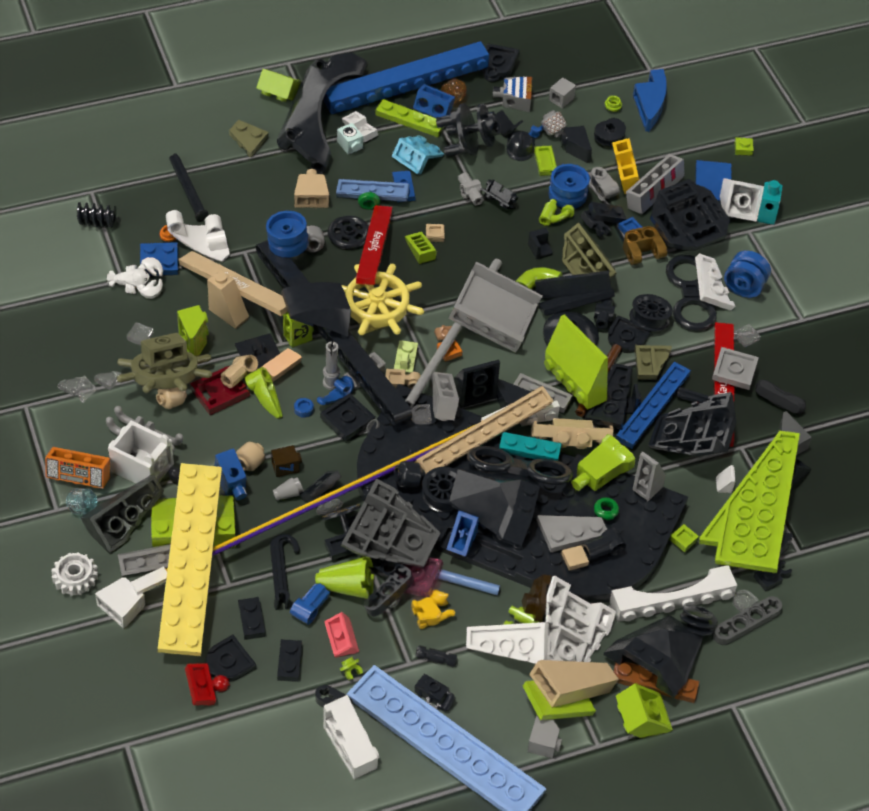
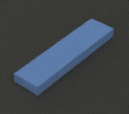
(384, 190)

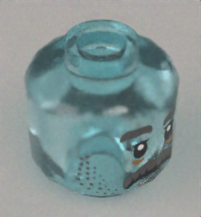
(81, 501)

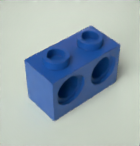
(434, 98)

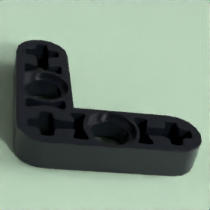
(392, 581)

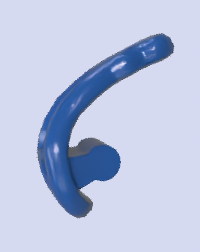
(343, 387)

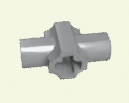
(470, 189)

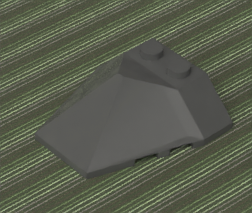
(390, 529)

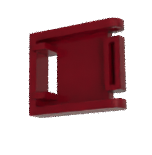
(220, 394)

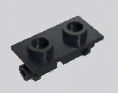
(505, 198)

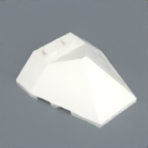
(574, 624)

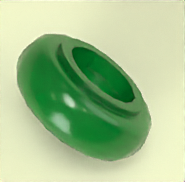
(362, 200)
(608, 502)

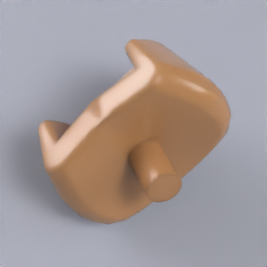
(441, 332)

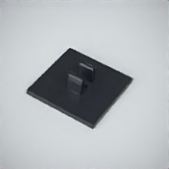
(261, 347)

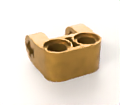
(643, 240)

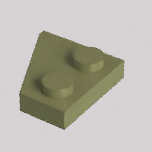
(650, 360)

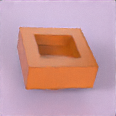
(453, 352)

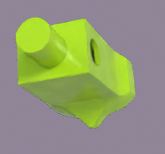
(603, 464)

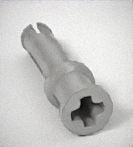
(331, 370)

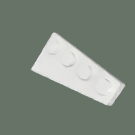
(515, 641)

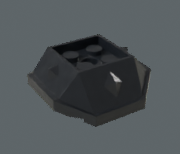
(689, 216)

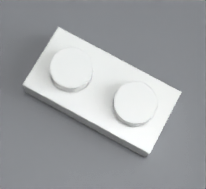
(545, 414)

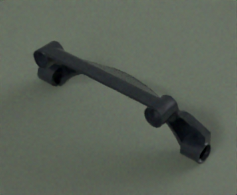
(303, 123)

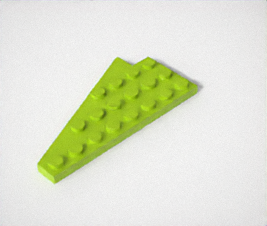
(754, 516)

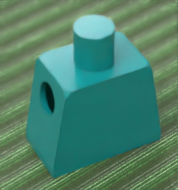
(771, 194)

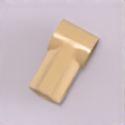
(238, 370)

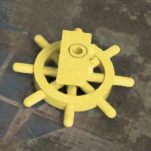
(378, 306)

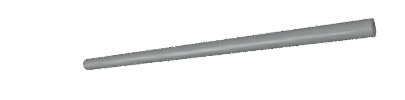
(439, 354)

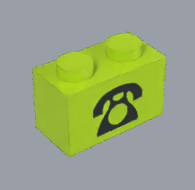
(296, 332)

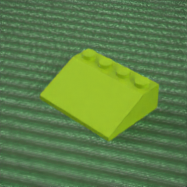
(577, 363)
(163, 518)

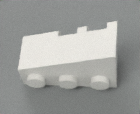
(349, 737)

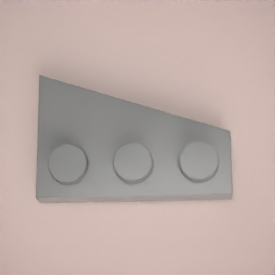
(569, 531)

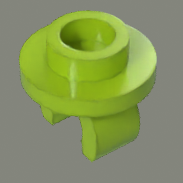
(350, 664)

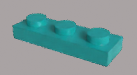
(529, 447)

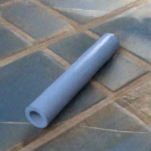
(469, 582)

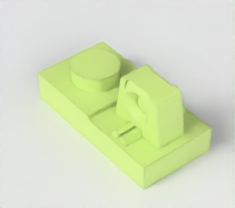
(406, 356)

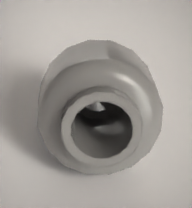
(316, 239)

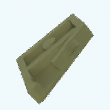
(248, 136)

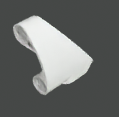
(204, 239)

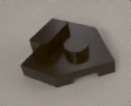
(536, 599)

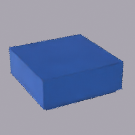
(628, 224)

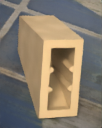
(226, 299)

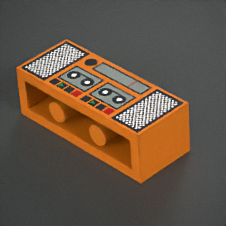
(77, 467)

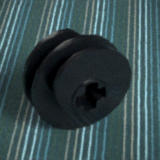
(609, 131)
(699, 620)

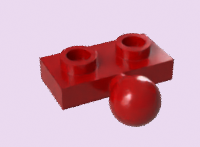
(202, 686)

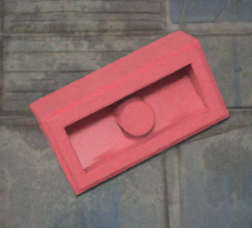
(341, 635)

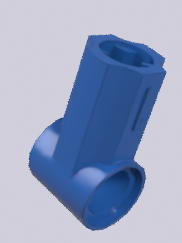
(307, 607)

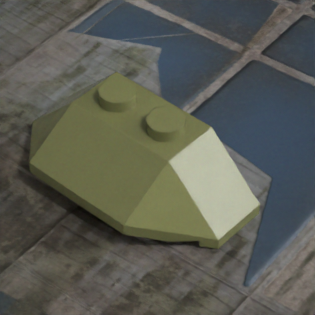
(583, 254)

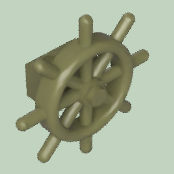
(164, 364)

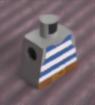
(515, 93)

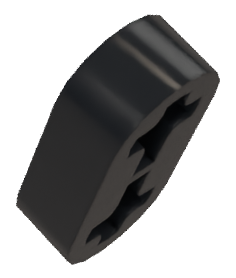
(333, 693)

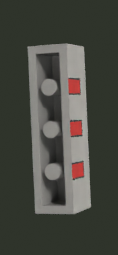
(663, 175)

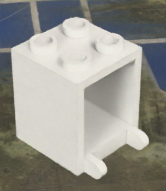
(151, 449)

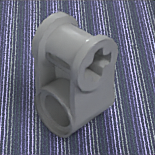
(603, 184)

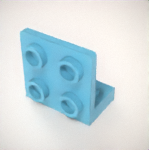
(414, 152)

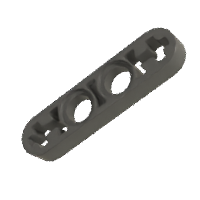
(747, 620)

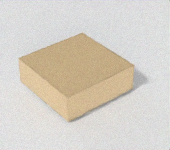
(435, 232)
(575, 557)

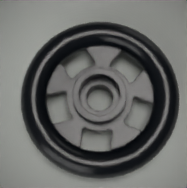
(348, 232)

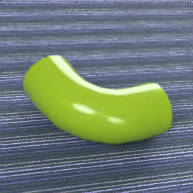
(528, 277)

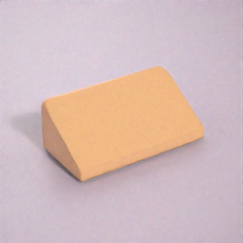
(282, 363)

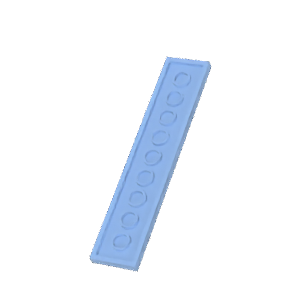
(445, 742)

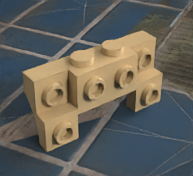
(570, 432)

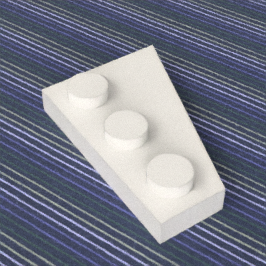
(710, 283)

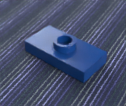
(404, 177)

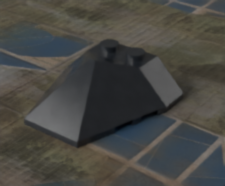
(698, 429)
(499, 500)
(661, 648)

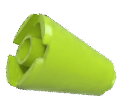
(348, 578)

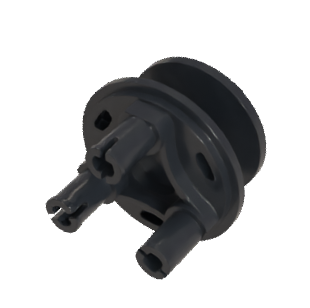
(463, 124)

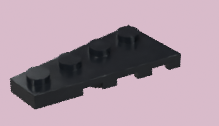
(613, 410)

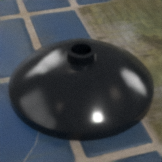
(578, 319)

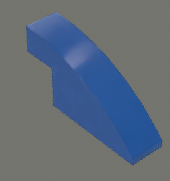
(650, 98)

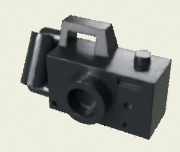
(434, 692)

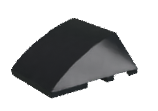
(319, 305)

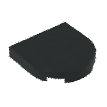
(626, 334)
(229, 659)

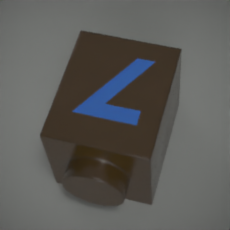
(285, 460)

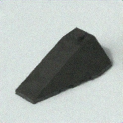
(117, 517)

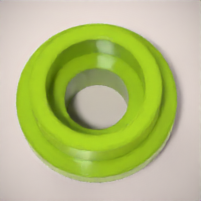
(613, 103)

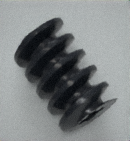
(97, 216)

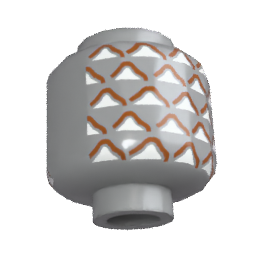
(553, 123)

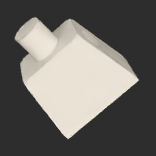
(120, 601)

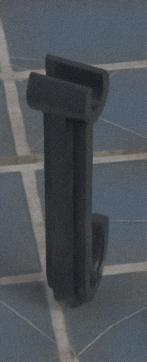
(278, 567)

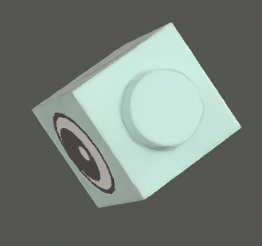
(350, 138)

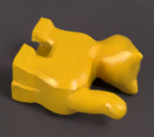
(428, 609)

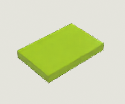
(546, 712)

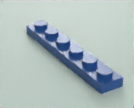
(653, 405)

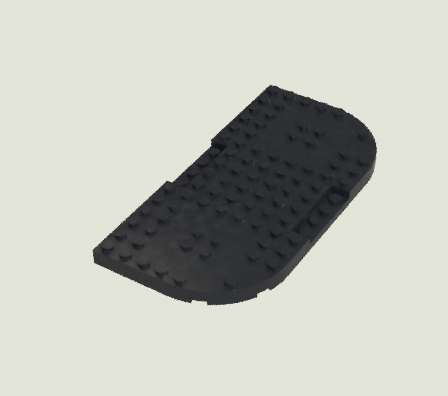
(641, 523)

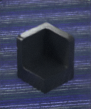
(539, 243)

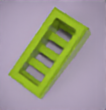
(421, 256)

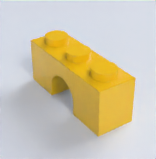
(626, 163)

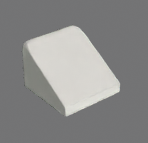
(726, 480)

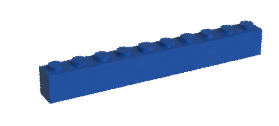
(406, 77)

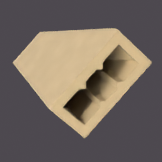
(572, 680)

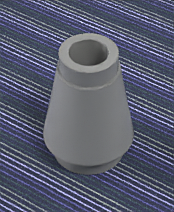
(288, 489)

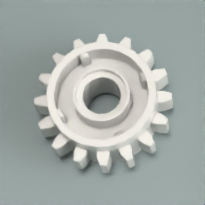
(76, 583)

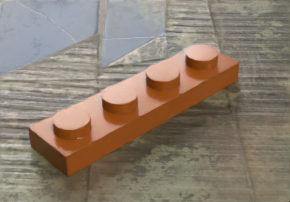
(631, 673)

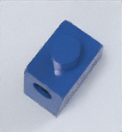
(232, 475)

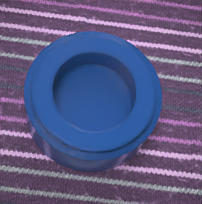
(303, 407)

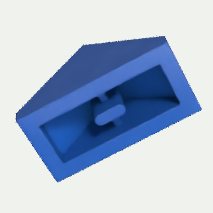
(463, 533)

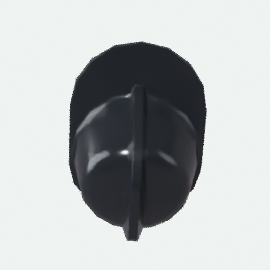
(520, 145)

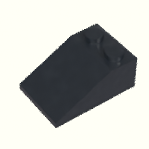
(477, 383)

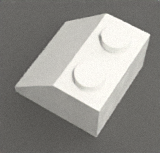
(741, 199)

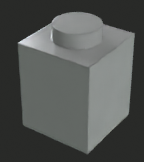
(562, 92)

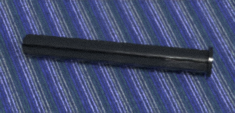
(200, 212)

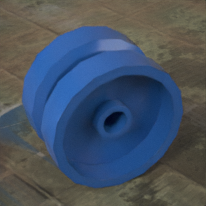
(569, 185)
(287, 234)
(747, 274)

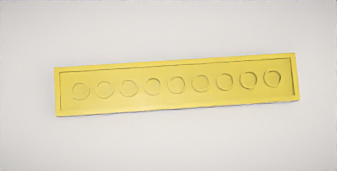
(190, 560)

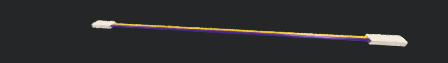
(159, 576)

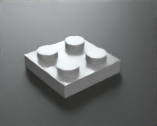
(735, 368)

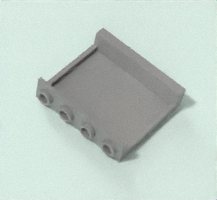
(495, 307)

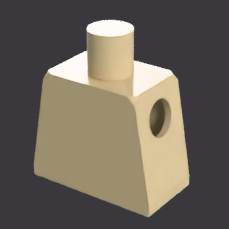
(311, 190)

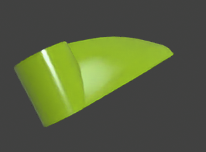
(264, 389)

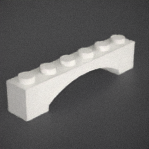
(635, 604)

